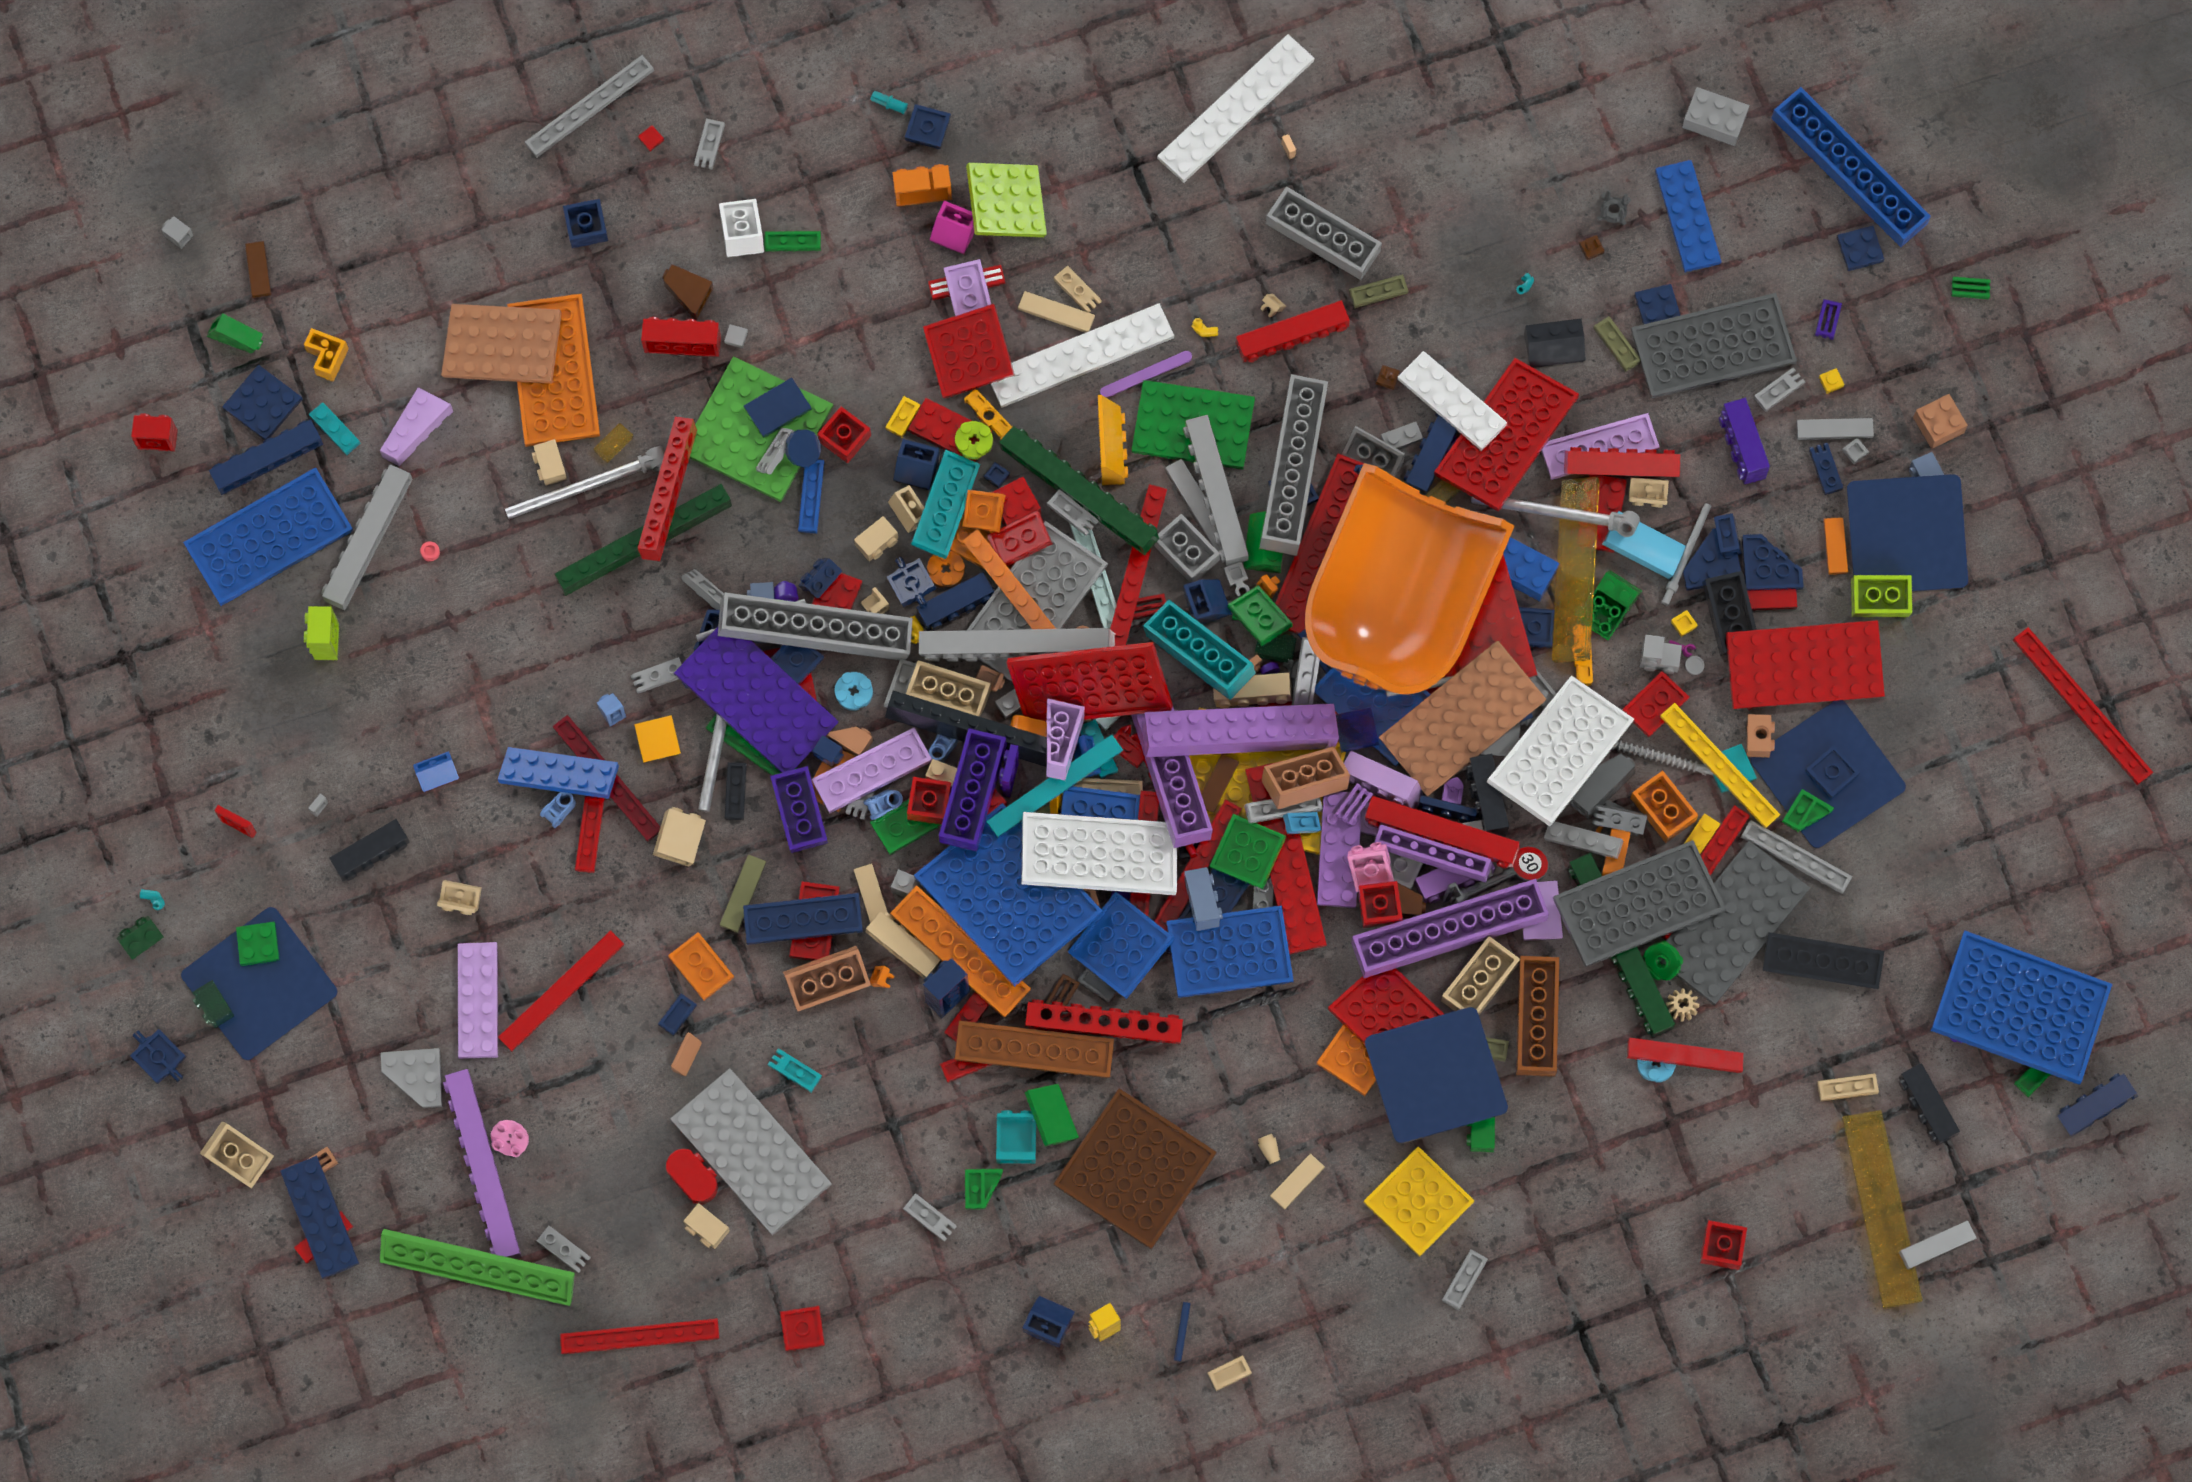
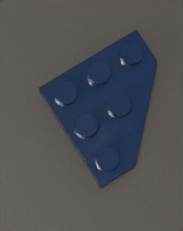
(1709, 563)
(1768, 566)

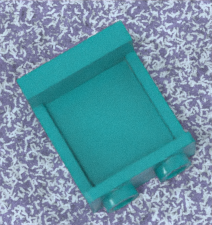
(1016, 1137)

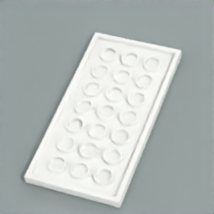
(1560, 750)
(1098, 853)

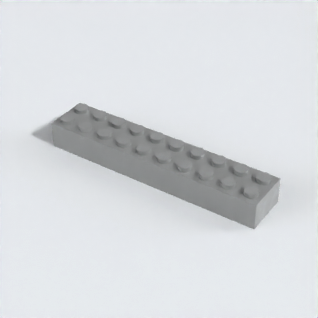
(1293, 465)
(814, 626)
(1009, 643)

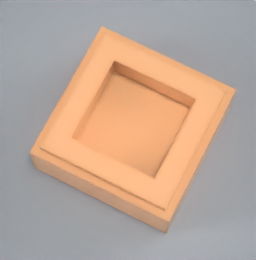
(1288, 146)

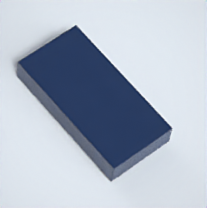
(677, 1014)

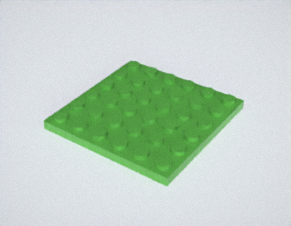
(730, 440)

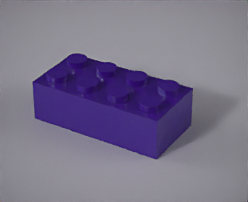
(1744, 441)
(799, 809)

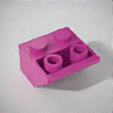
(953, 227)

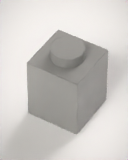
(177, 232)

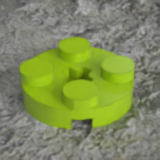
(967, 431)

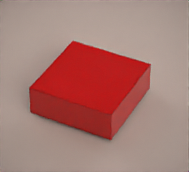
(651, 138)

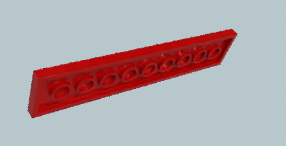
(1315, 541)
(1290, 879)

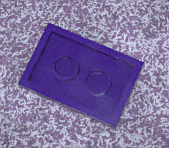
(1008, 774)

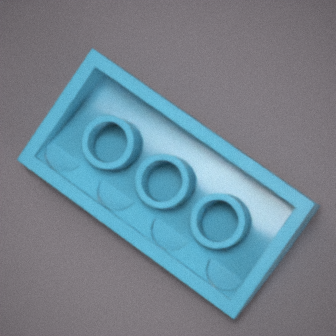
(1648, 549)

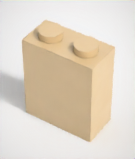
(679, 836)

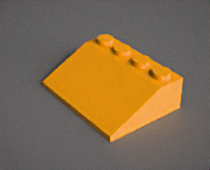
(1111, 442)

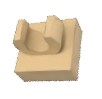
(1274, 304)

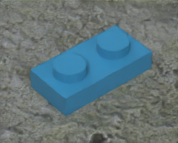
(1302, 822)

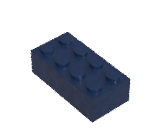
(946, 987)

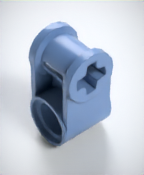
(943, 745)
(880, 805)
(557, 809)

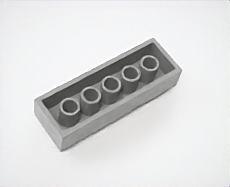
(1323, 233)

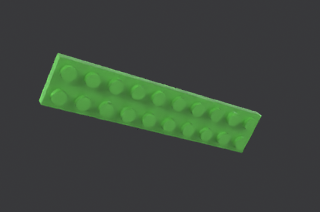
(476, 1267)

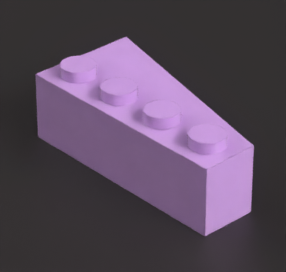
(415, 424)
(1063, 731)
(1383, 780)

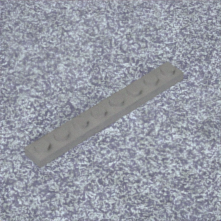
(589, 106)

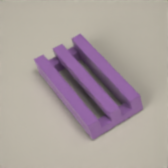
(1362, 791)

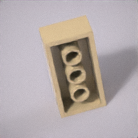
(1481, 977)

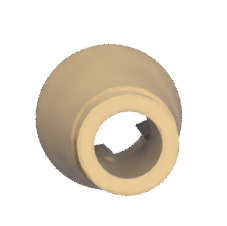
(1269, 1148)

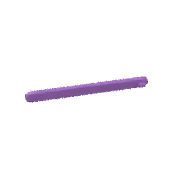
(1146, 374)

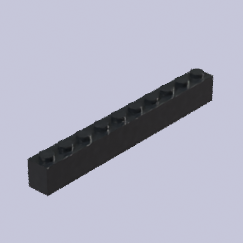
(956, 723)

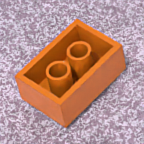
(1664, 806)

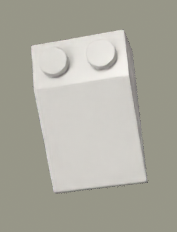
(741, 227)

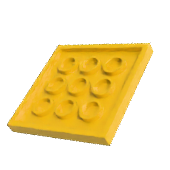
(1418, 1201)

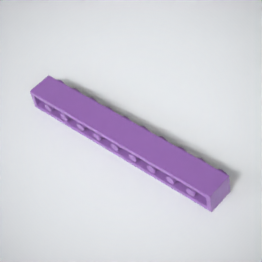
(482, 1164)

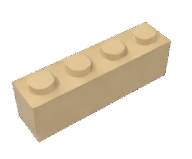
(1260, 691)
(902, 944)

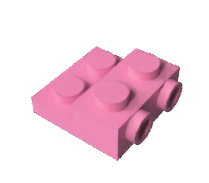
(1370, 864)

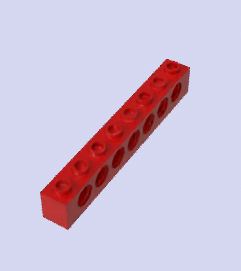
(667, 489)
(1172, 1035)

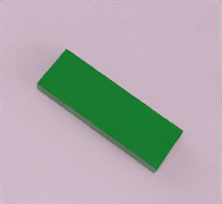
(793, 241)

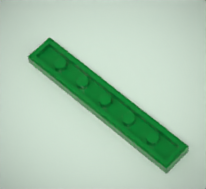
(738, 743)

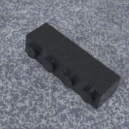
(369, 850)
(1929, 1104)

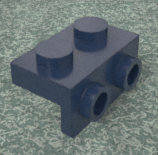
(820, 577)

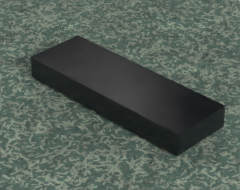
(735, 791)

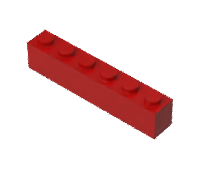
(1292, 331)
(1622, 463)

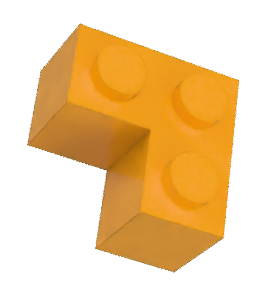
(330, 353)

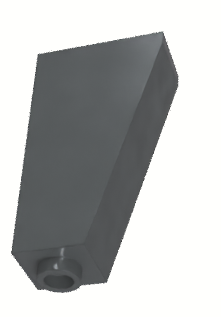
(1603, 784)

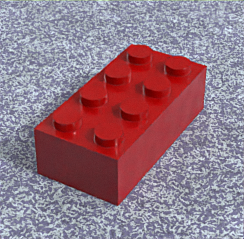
(681, 337)

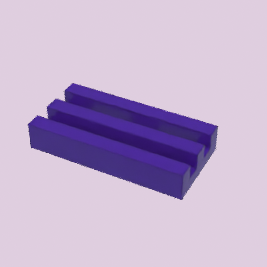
(1824, 334)

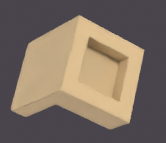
(875, 603)

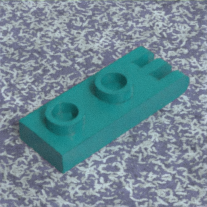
(795, 1070)

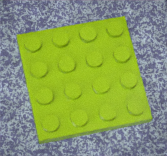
(1006, 200)

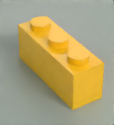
(1104, 1322)

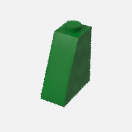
(235, 334)

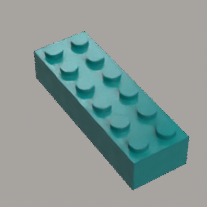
(1199, 649)

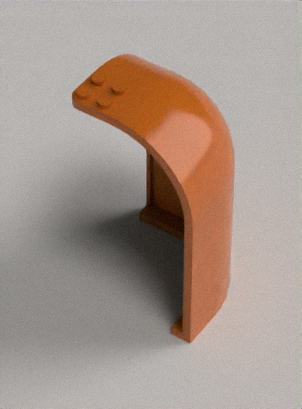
(1401, 584)

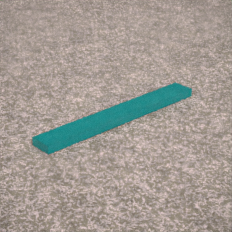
(1054, 787)

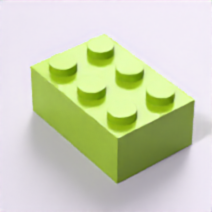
(1881, 595)
(322, 633)

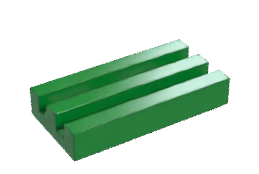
(1975, 281)

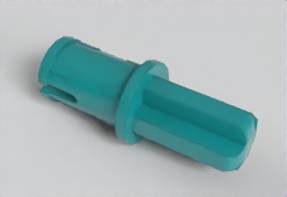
(889, 102)

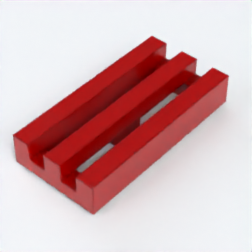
(1149, 606)

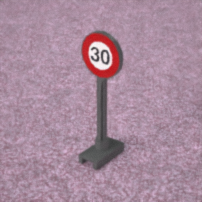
(1529, 865)

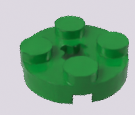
(1669, 954)

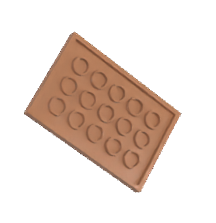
(501, 343)

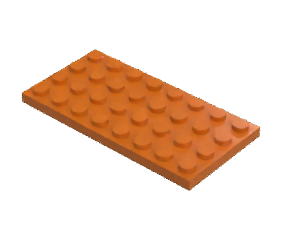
(568, 405)

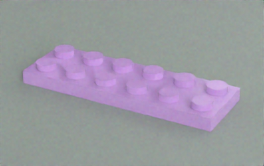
(1623, 435)
(871, 770)
(477, 1000)

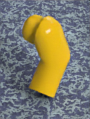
(1202, 330)
(916, 627)

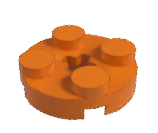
(946, 579)

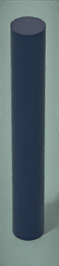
(1182, 1331)

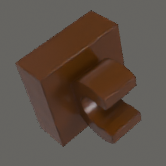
(1591, 247)
(1388, 377)

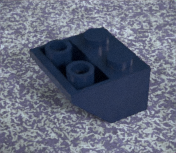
(916, 464)
(1206, 600)
(1048, 1321)

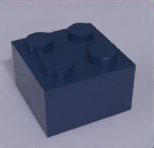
(585, 223)

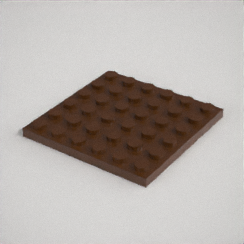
(1135, 1168)

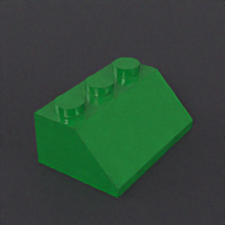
(1259, 558)

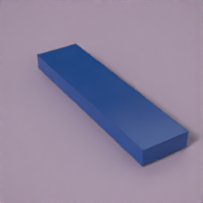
(811, 498)

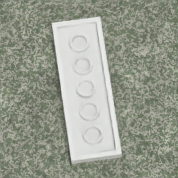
(1452, 400)

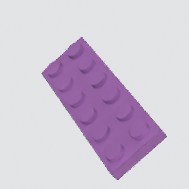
(1337, 838)

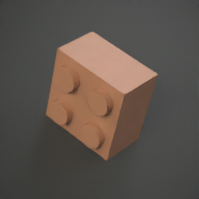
(1940, 421)

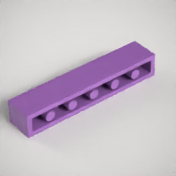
(1434, 853)

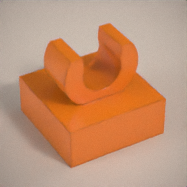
(1269, 585)
(879, 977)

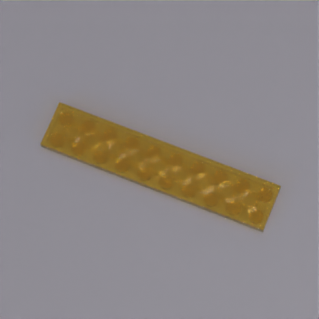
(1575, 573)
(1881, 1207)

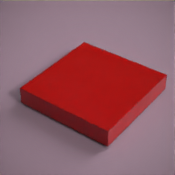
(235, 821)
(802, 1328)

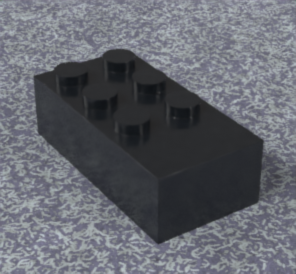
(1728, 606)
(1487, 799)

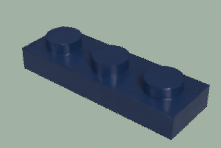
(1446, 809)

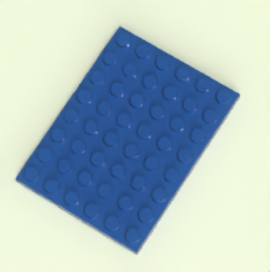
(1005, 919)
(2021, 1007)

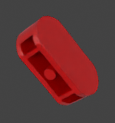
(692, 1176)

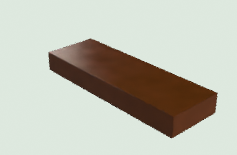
(258, 269)
(1218, 782)

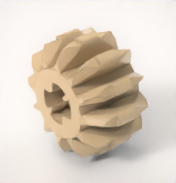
(1687, 1010)

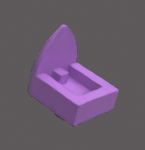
(1452, 791)

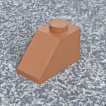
(852, 739)

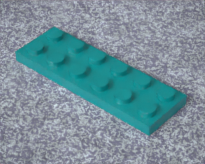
(945, 504)

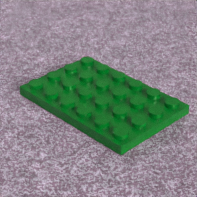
(1168, 406)

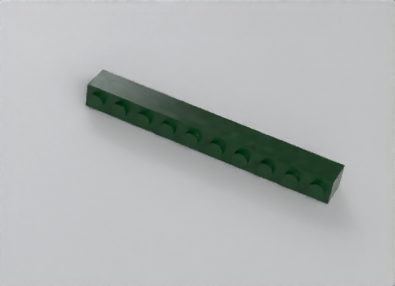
(1073, 483)
(626, 548)
(1630, 965)

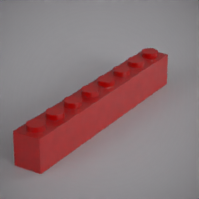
(1441, 830)

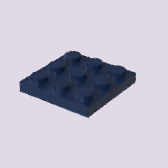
(262, 403)

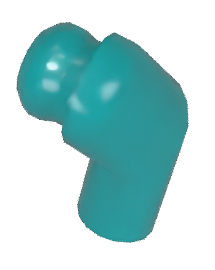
(1528, 282)
(155, 898)

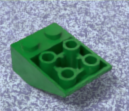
(1612, 603)

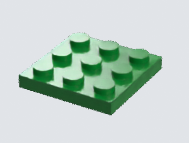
(1247, 851)

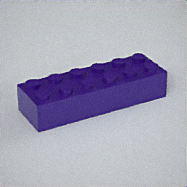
(972, 790)

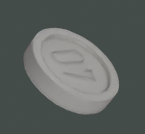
(1694, 665)

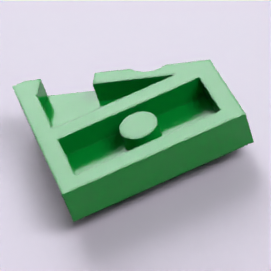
(1806, 811)
(980, 1186)

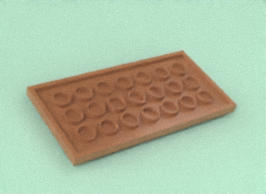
(1462, 718)

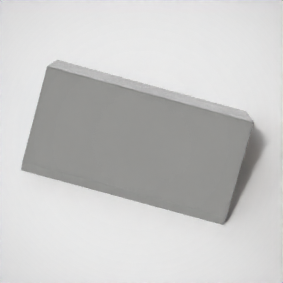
(1373, 451)

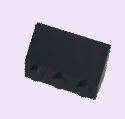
(1555, 343)

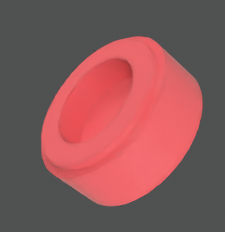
(430, 551)

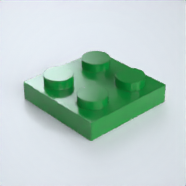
(257, 943)

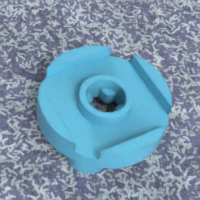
(859, 699)
(1655, 1073)

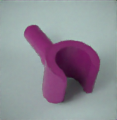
(1684, 648)

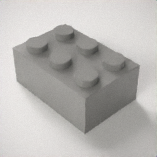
(1715, 116)
(1186, 549)

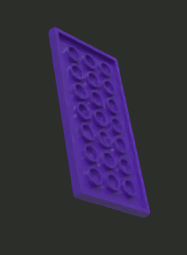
(756, 699)

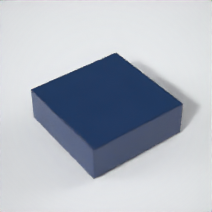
(996, 475)

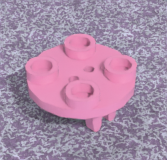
(501, 1136)

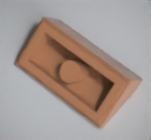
(686, 1054)

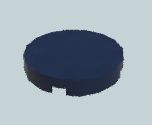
(803, 448)

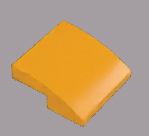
(657, 738)

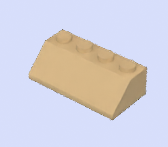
(949, 688)

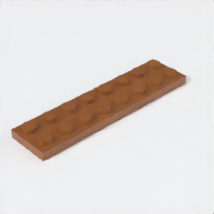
(1034, 1049)

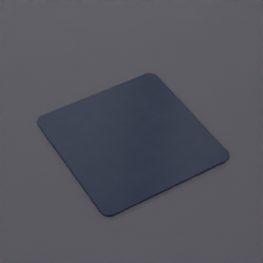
(1909, 530)
(1809, 740)
(263, 996)
(1436, 1075)

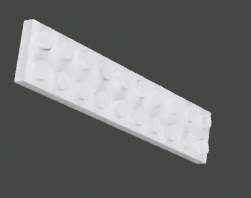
(1235, 108)
(1084, 354)

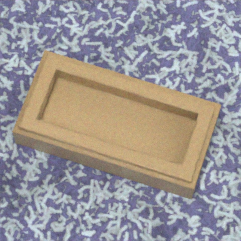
(1229, 1373)

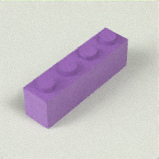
(1436, 882)

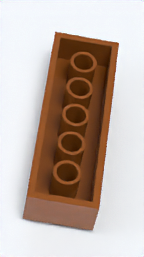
(1537, 1016)

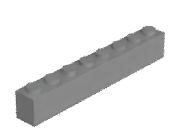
(1216, 489)
(367, 537)

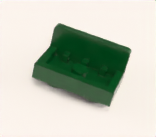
(139, 937)

